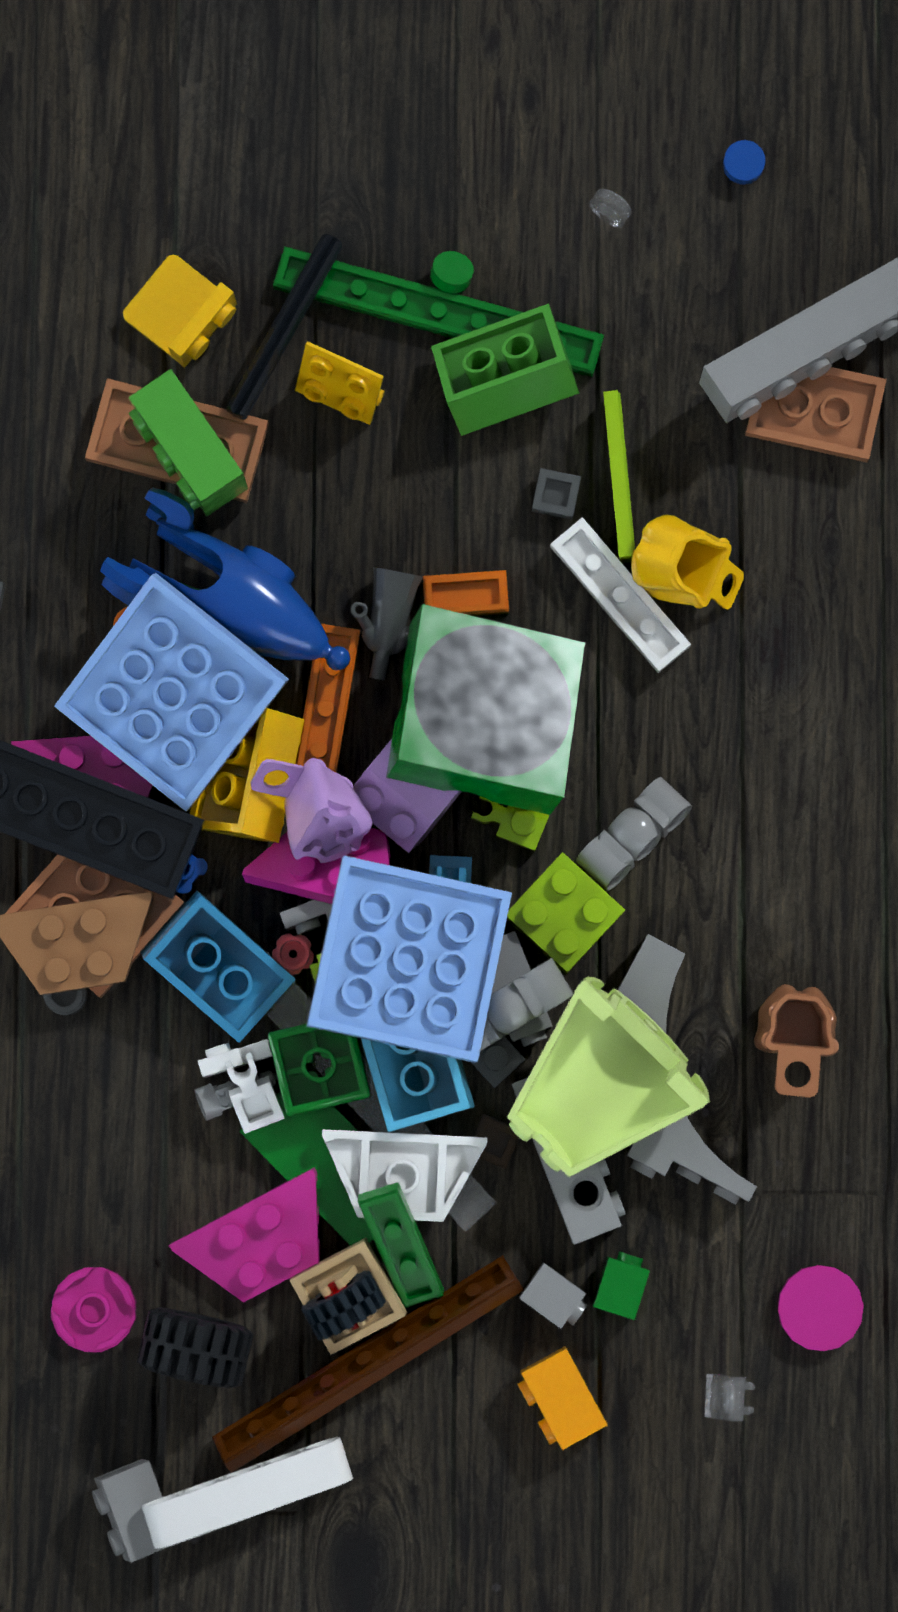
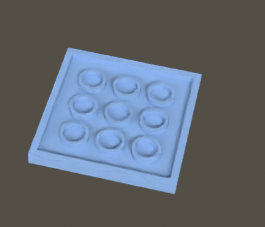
(171, 692)
(409, 959)

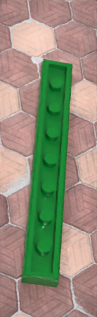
(422, 305)

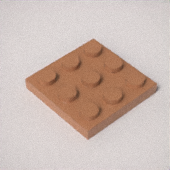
(73, 882)

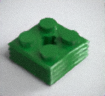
(302, 1089)

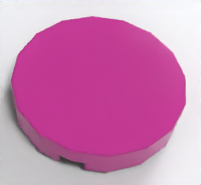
(820, 1308)
(93, 1309)

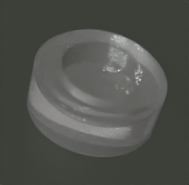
(610, 207)

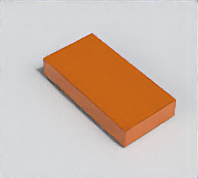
(468, 592)

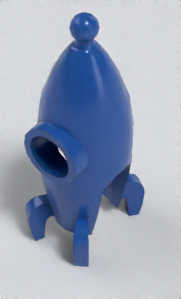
(248, 599)

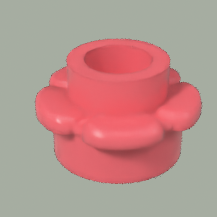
(304, 954)

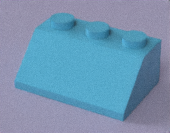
(416, 1084)

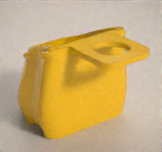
(684, 564)

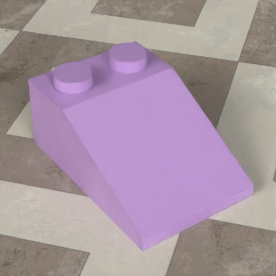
(401, 808)

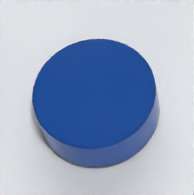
(744, 162)

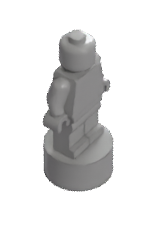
(217, 1099)

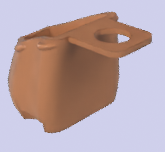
(799, 1030)

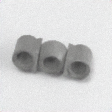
(634, 834)
(524, 1001)

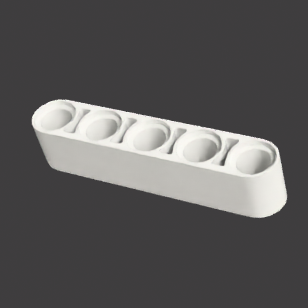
(247, 1492)

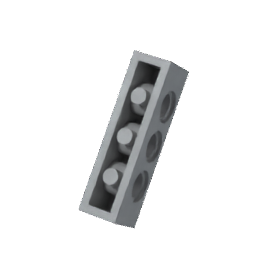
(580, 1220)

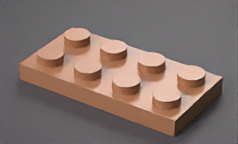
(121, 447)

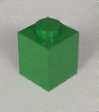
(621, 1285)

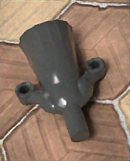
(391, 605)

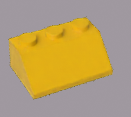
(229, 801)

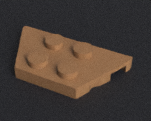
(77, 942)

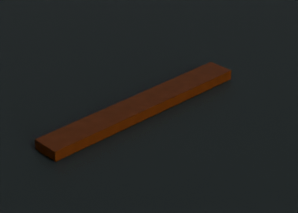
(366, 1364)

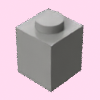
(554, 1296)

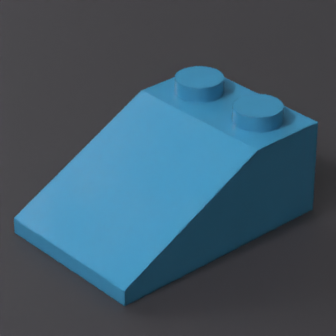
(217, 966)

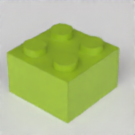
(564, 913)

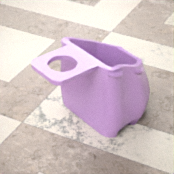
(320, 809)

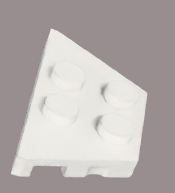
(426, 1166)

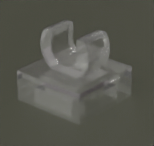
(726, 1397)

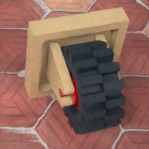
(347, 1296)

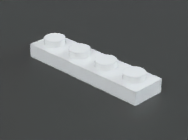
(619, 595)

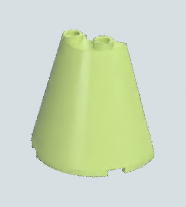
(603, 1082)

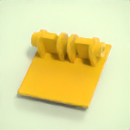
(339, 383)

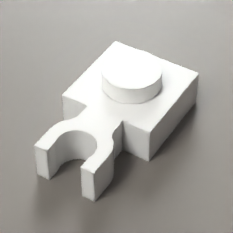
(218, 1055)
(253, 1099)

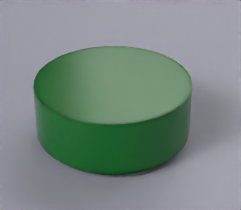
(451, 272)

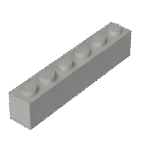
(804, 345)

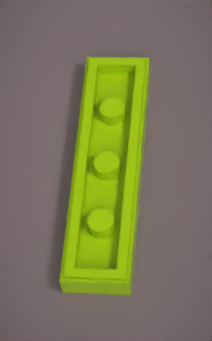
(619, 475)

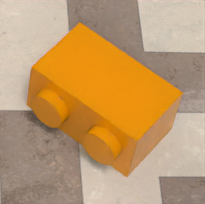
(562, 1398)

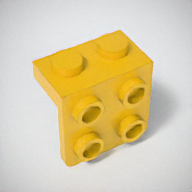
(180, 310)

